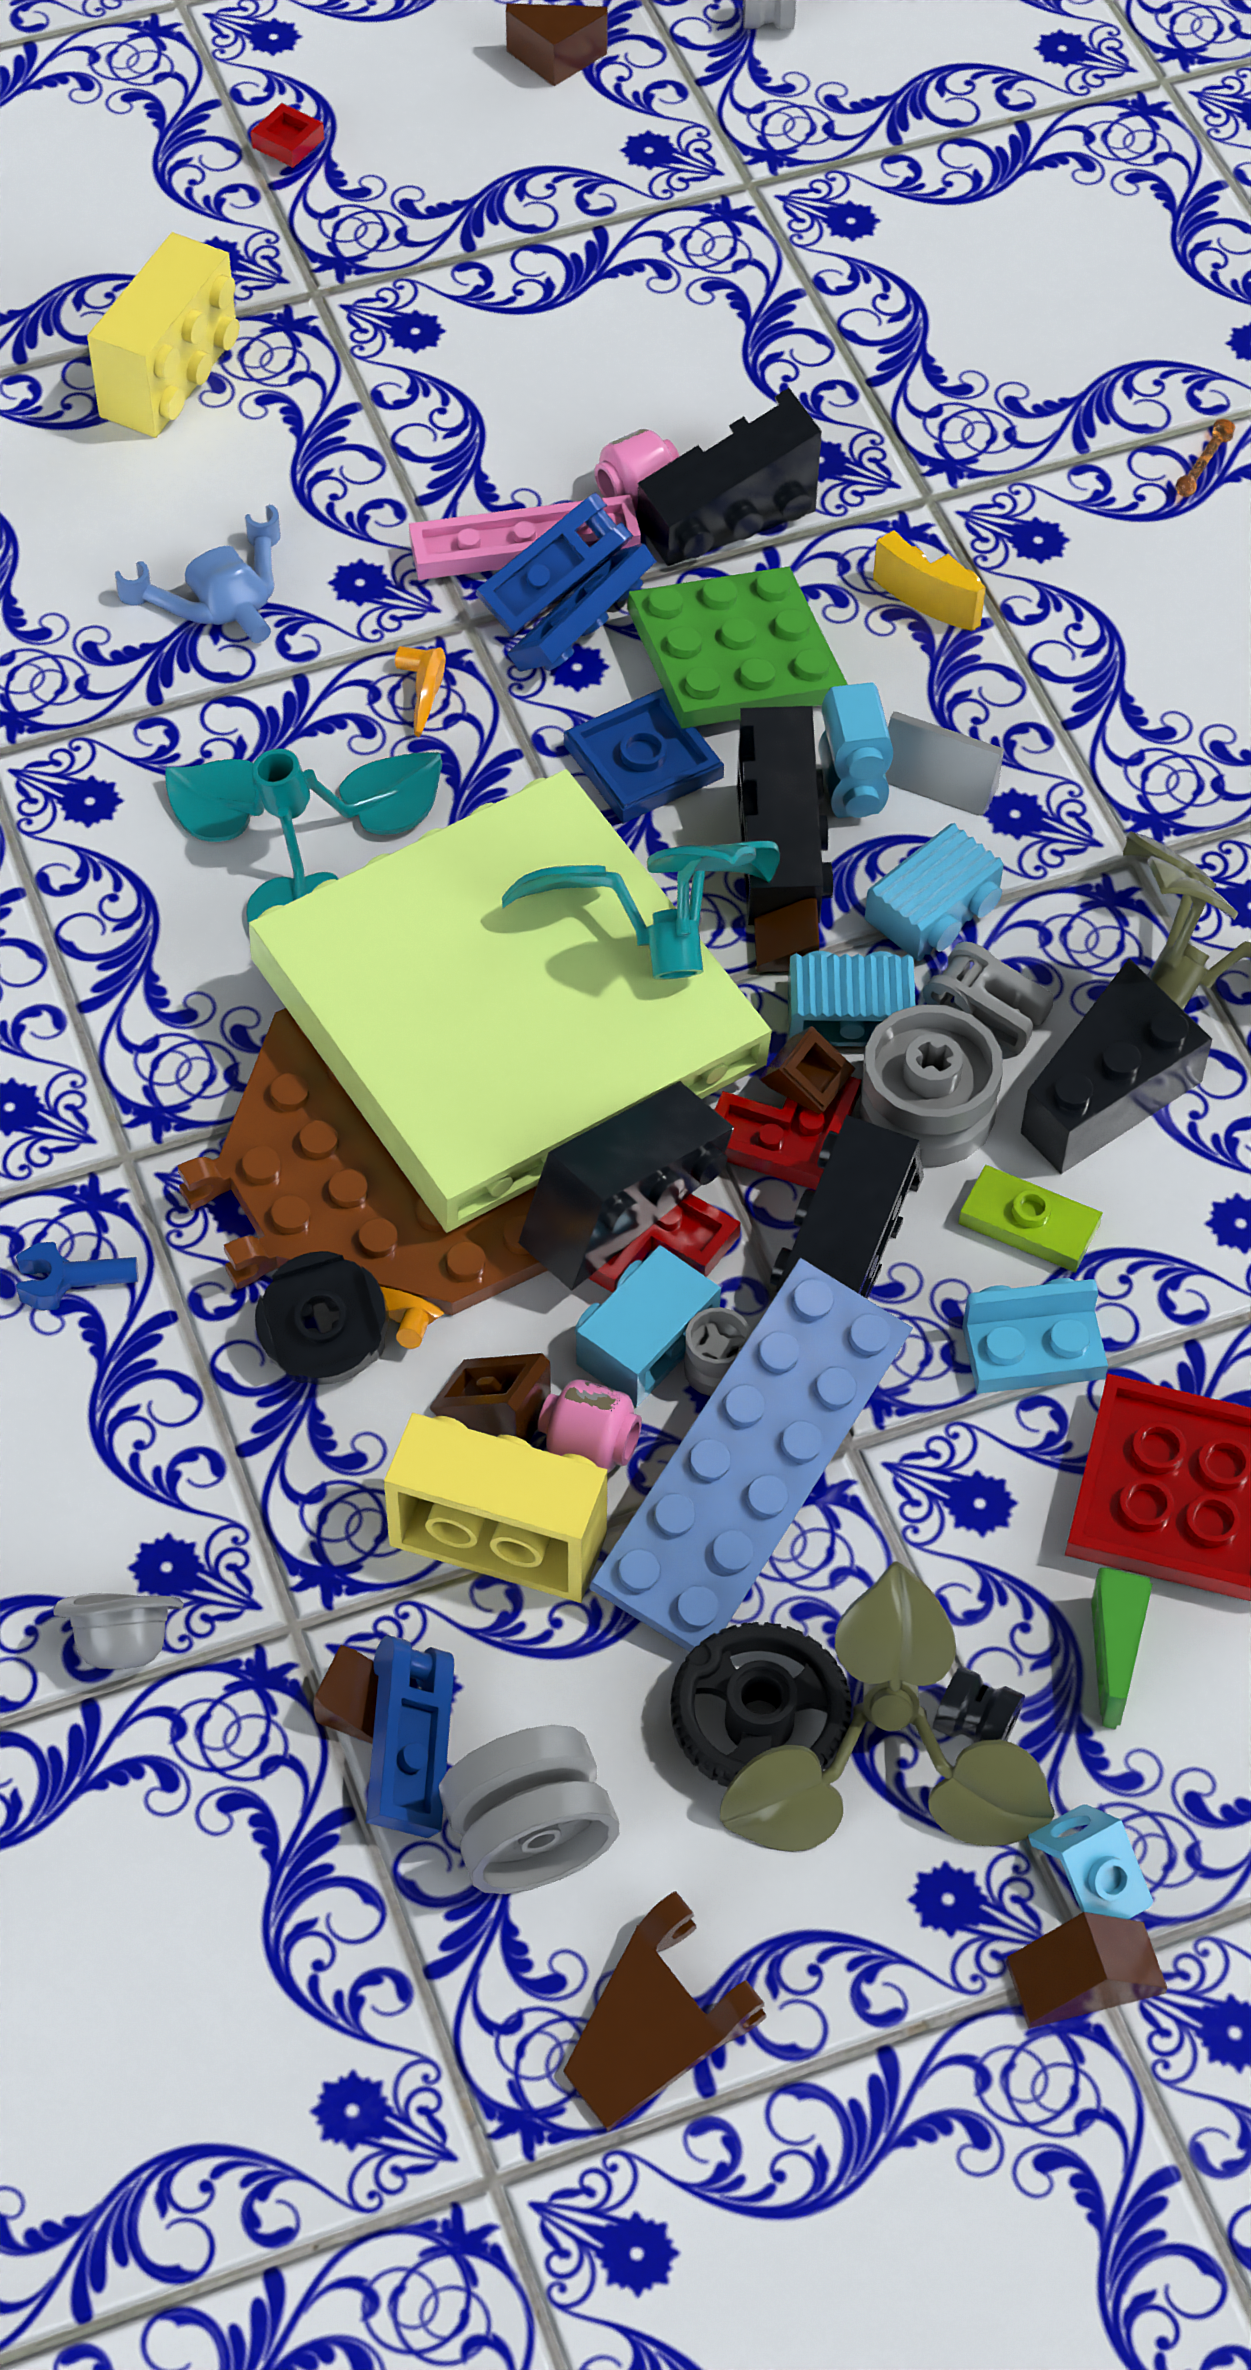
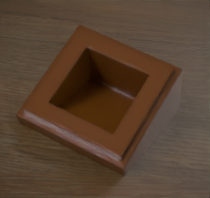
(785, 933)
(808, 1071)
(348, 1695)

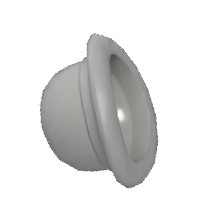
(117, 1628)

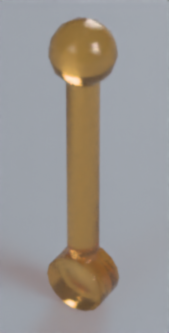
(1222, 431)

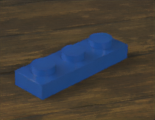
(582, 610)

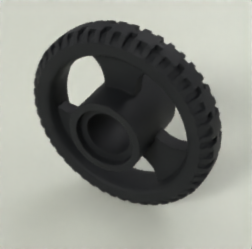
(711, 1671)

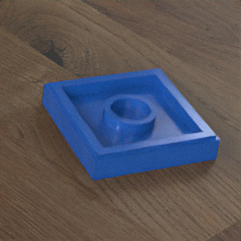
(642, 756)

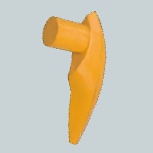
(430, 671)
(412, 1314)

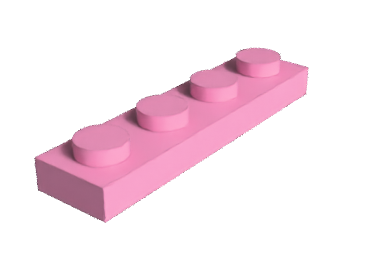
(496, 538)

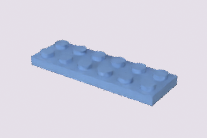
(751, 1458)

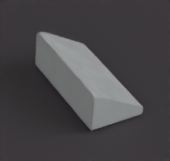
(943, 764)

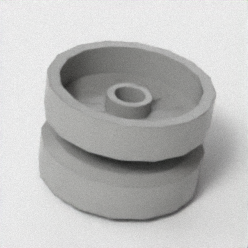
(934, 1080)
(528, 1809)

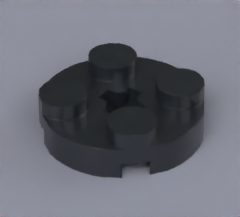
(289, 1301)

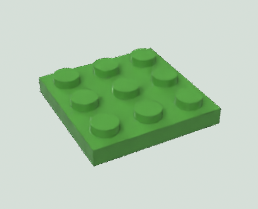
(734, 645)

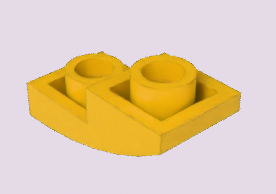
(935, 588)

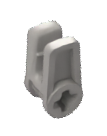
(992, 994)

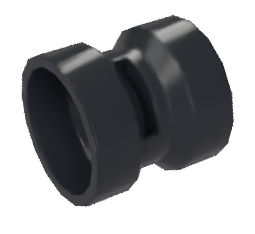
(977, 1709)

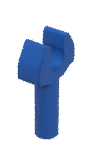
(65, 1274)

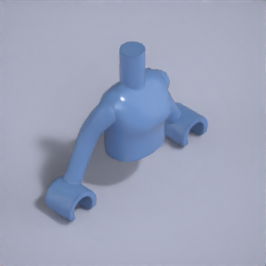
(221, 581)

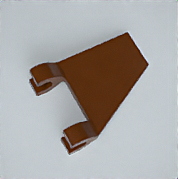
(649, 2025)

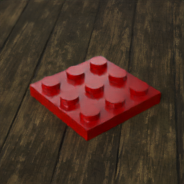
(1168, 1488)

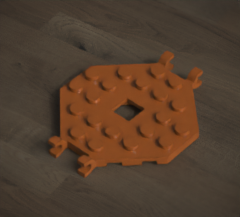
(325, 1182)

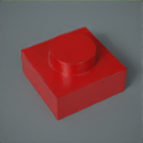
(287, 135)

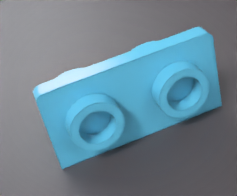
(1034, 1335)

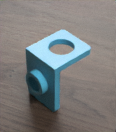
(1097, 1862)

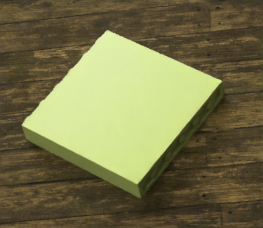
(492, 1027)

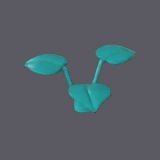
(219, 796)
(674, 932)

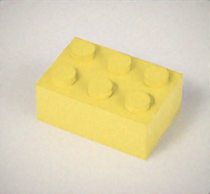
(163, 335)
(496, 1506)

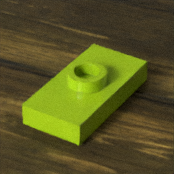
(1030, 1218)

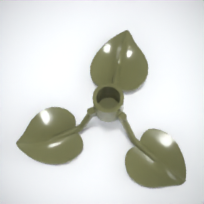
(1180, 964)
(892, 1643)

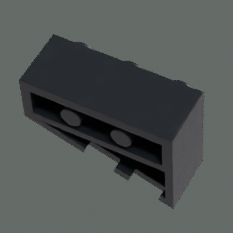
(736, 487)
(780, 804)
(1114, 1070)
(622, 1180)
(854, 1204)

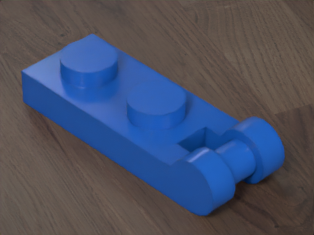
(552, 565)
(410, 1737)

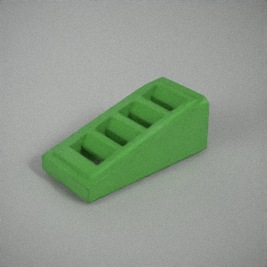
(1118, 1621)

